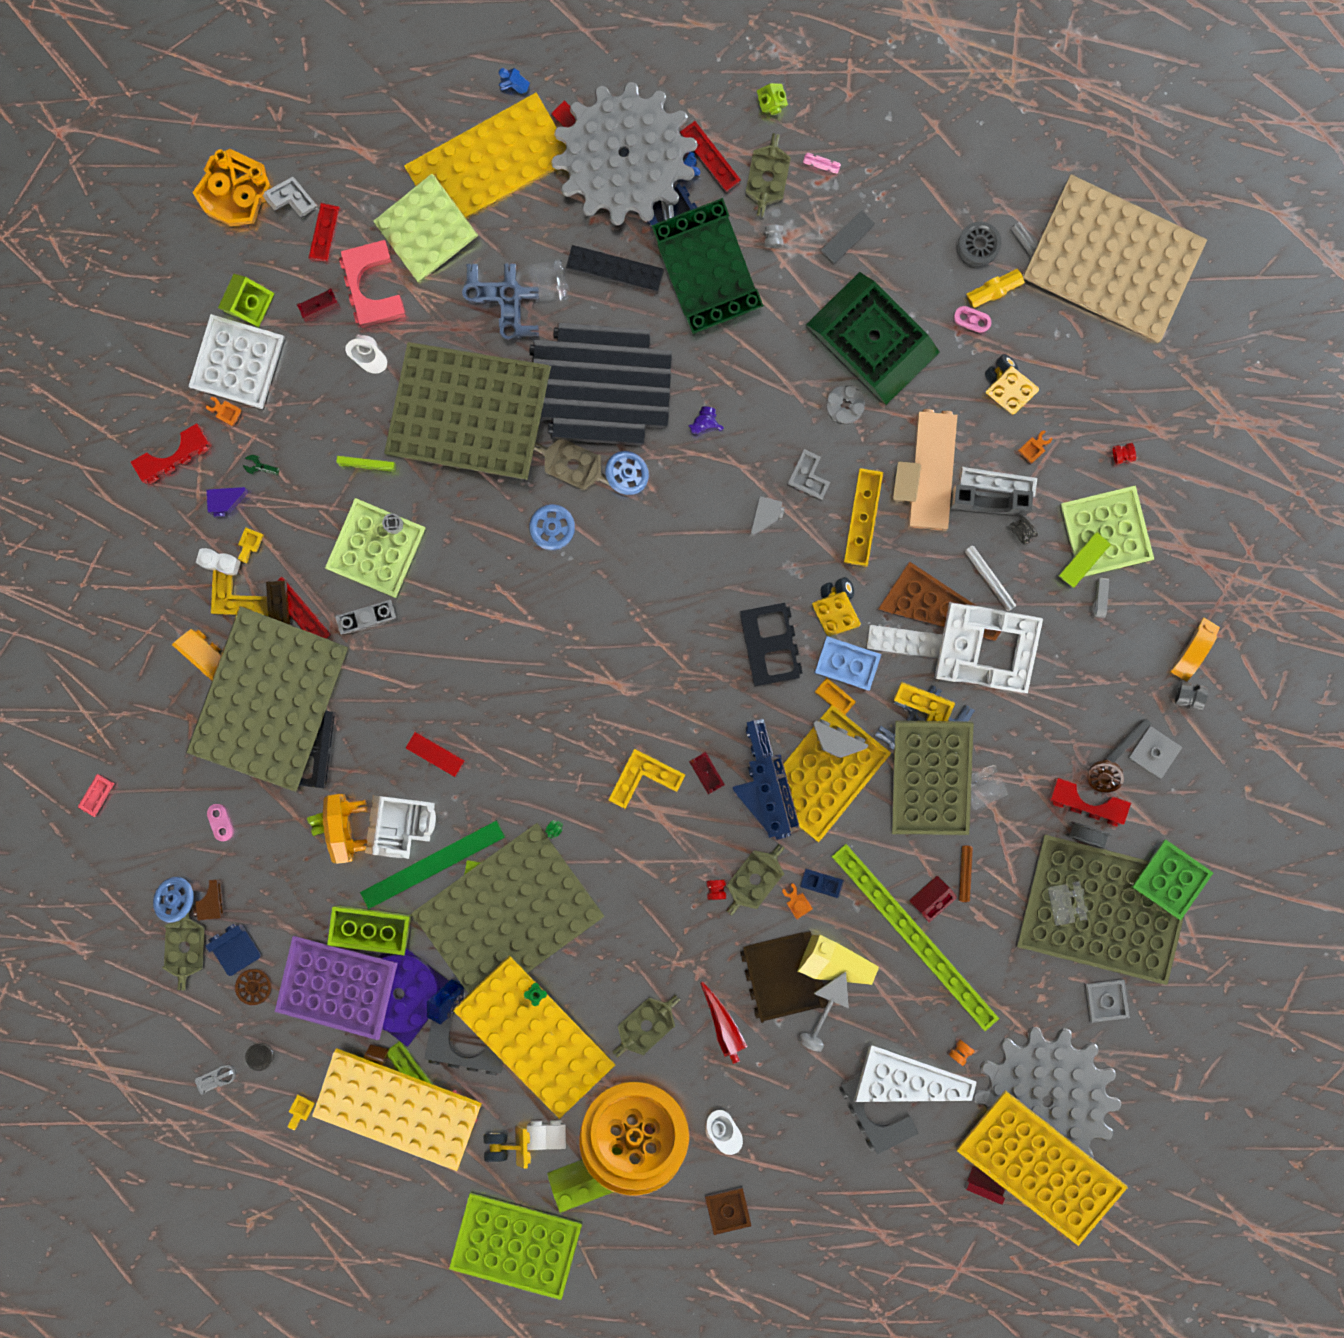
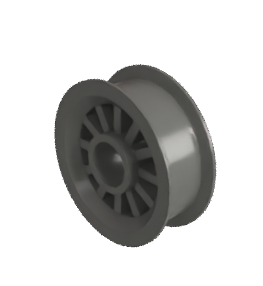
(995, 239)
(1089, 835)

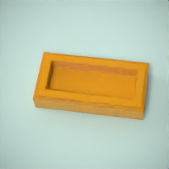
(835, 696)

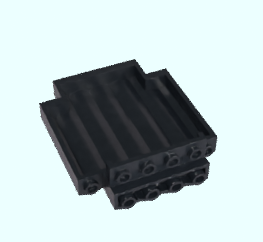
(603, 383)

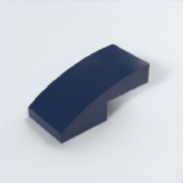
(822, 883)

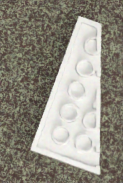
(899, 1079)

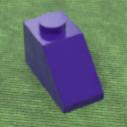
(224, 500)

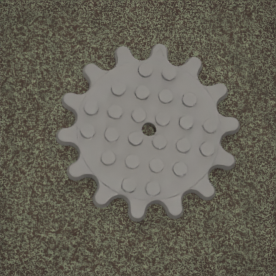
(627, 181)
(1059, 1072)

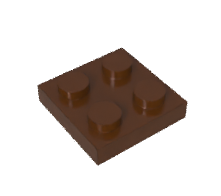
(728, 1211)

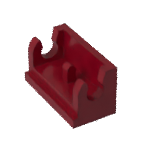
(318, 305)
(706, 773)

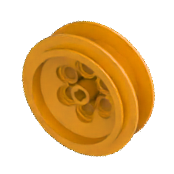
(648, 1107)

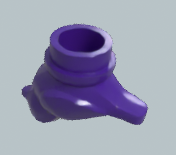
(705, 420)

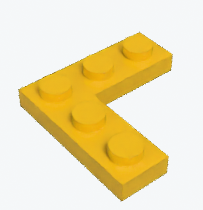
(227, 604)
(935, 706)
(639, 765)

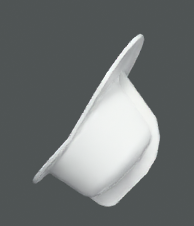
(366, 354)
(723, 1132)

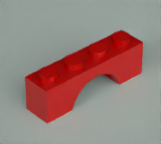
(192, 443)
(1113, 809)

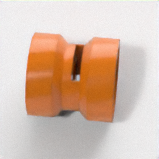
(964, 1049)

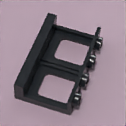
(759, 646)
(321, 753)

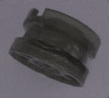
(1023, 530)
(259, 1056)

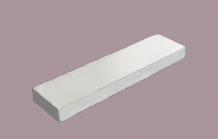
(996, 481)

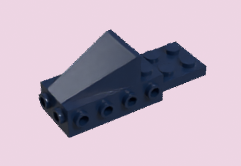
(769, 793)

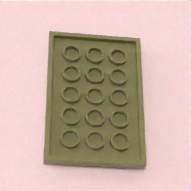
(932, 777)

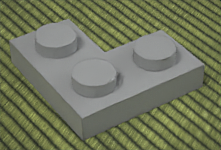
(292, 193)
(804, 478)

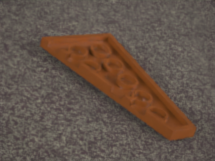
(924, 599)

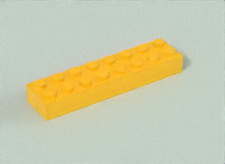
(863, 517)

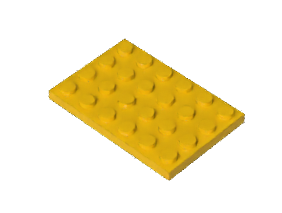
(826, 784)

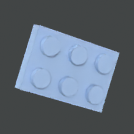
(848, 663)

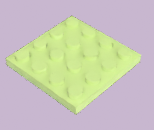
(425, 228)
(1118, 520)
(372, 554)

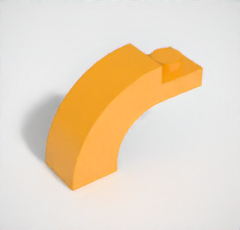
(1196, 650)

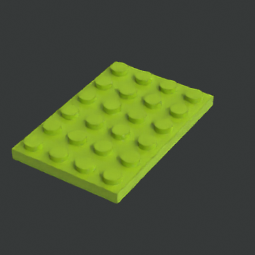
(515, 1246)

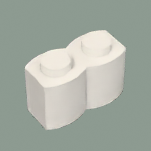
(222, 562)
(546, 1135)

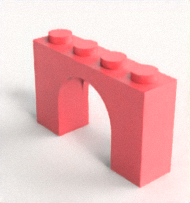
(355, 263)

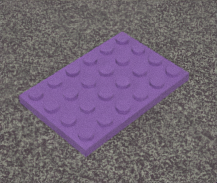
(336, 987)

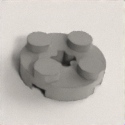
(855, 409)

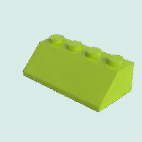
(369, 930)
(574, 1185)

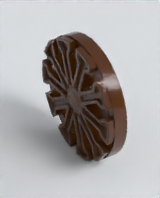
(1105, 776)
(253, 987)

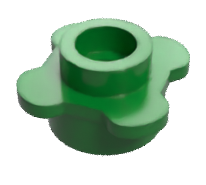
(554, 829)
(529, 994)

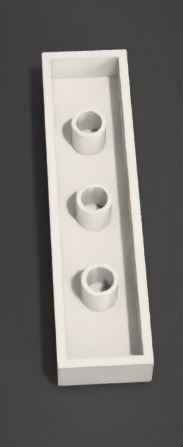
(904, 641)

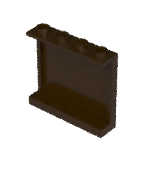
(776, 979)

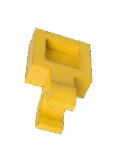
(250, 542)
(300, 1109)

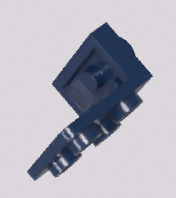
(234, 949)

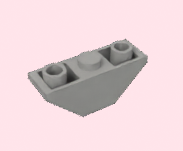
(366, 617)
(837, 741)

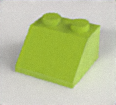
(246, 300)

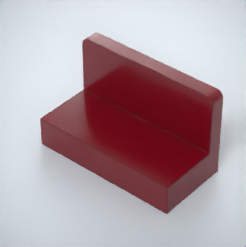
(933, 899)
(984, 1186)

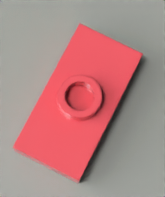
(96, 795)

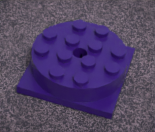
(419, 982)

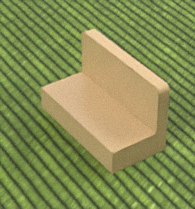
(907, 482)

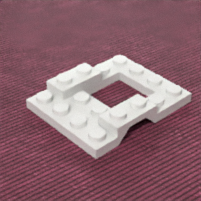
(963, 642)

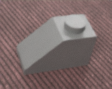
(766, 514)

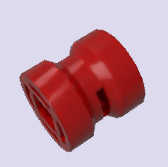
(1124, 453)
(716, 889)

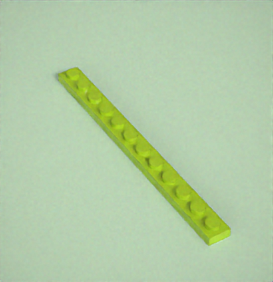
(915, 937)

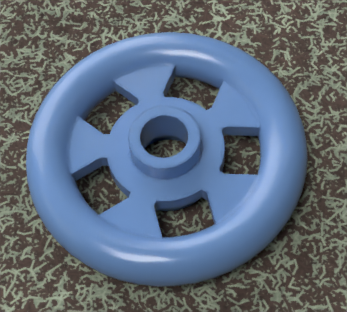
(639, 464)
(552, 543)
(177, 901)

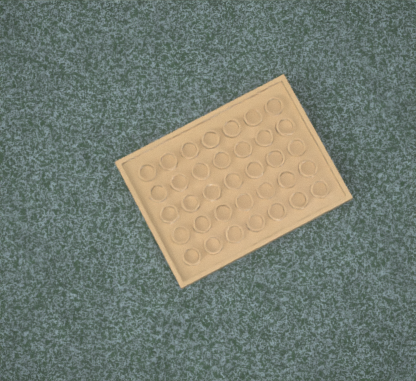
(1114, 258)

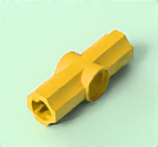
(995, 288)

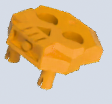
(226, 202)
(338, 827)

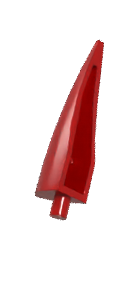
(726, 1031)

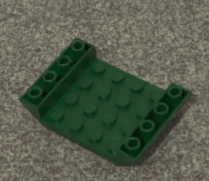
(706, 266)

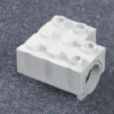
(396, 823)

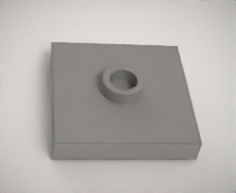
(1155, 752)
(1107, 1001)

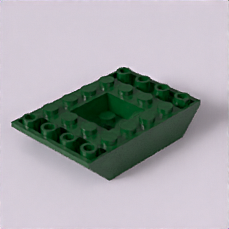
(883, 363)

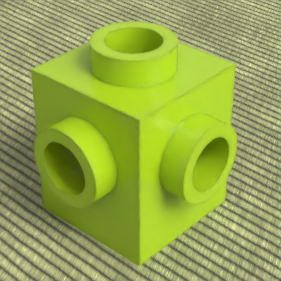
(772, 98)

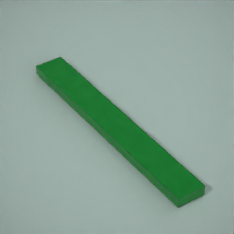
(432, 864)

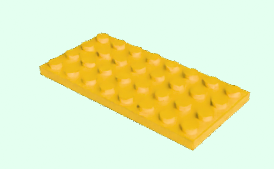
(493, 156)
(534, 1041)
(396, 1109)
(1041, 1168)

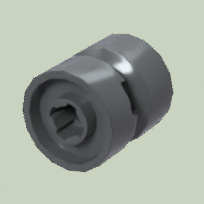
(1191, 695)

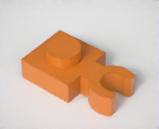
(226, 412)
(1033, 448)
(798, 904)

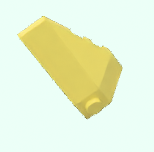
(828, 960)

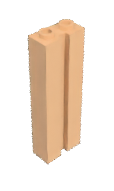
(935, 454)

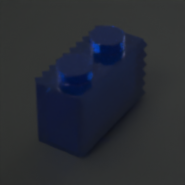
(443, 1002)

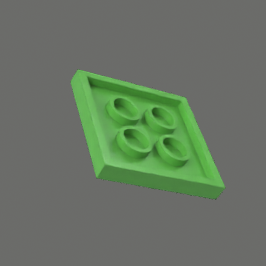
(1172, 879)

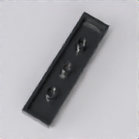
(614, 269)

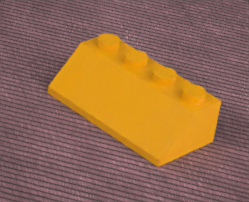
(199, 651)

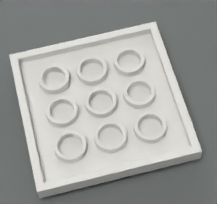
(236, 361)

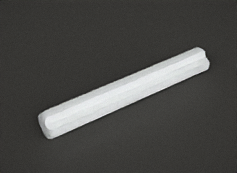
(990, 578)

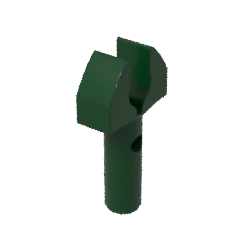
(259, 466)

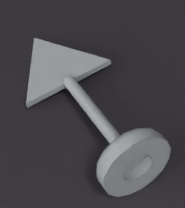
(835, 992)

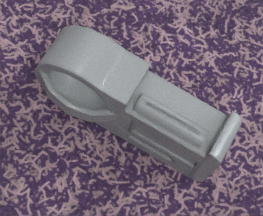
(1101, 598)
(213, 1079)

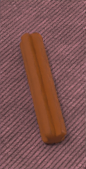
(965, 875)

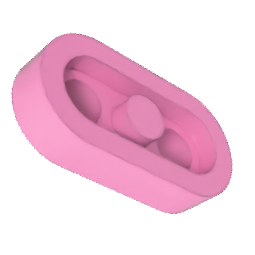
(973, 317)
(219, 822)

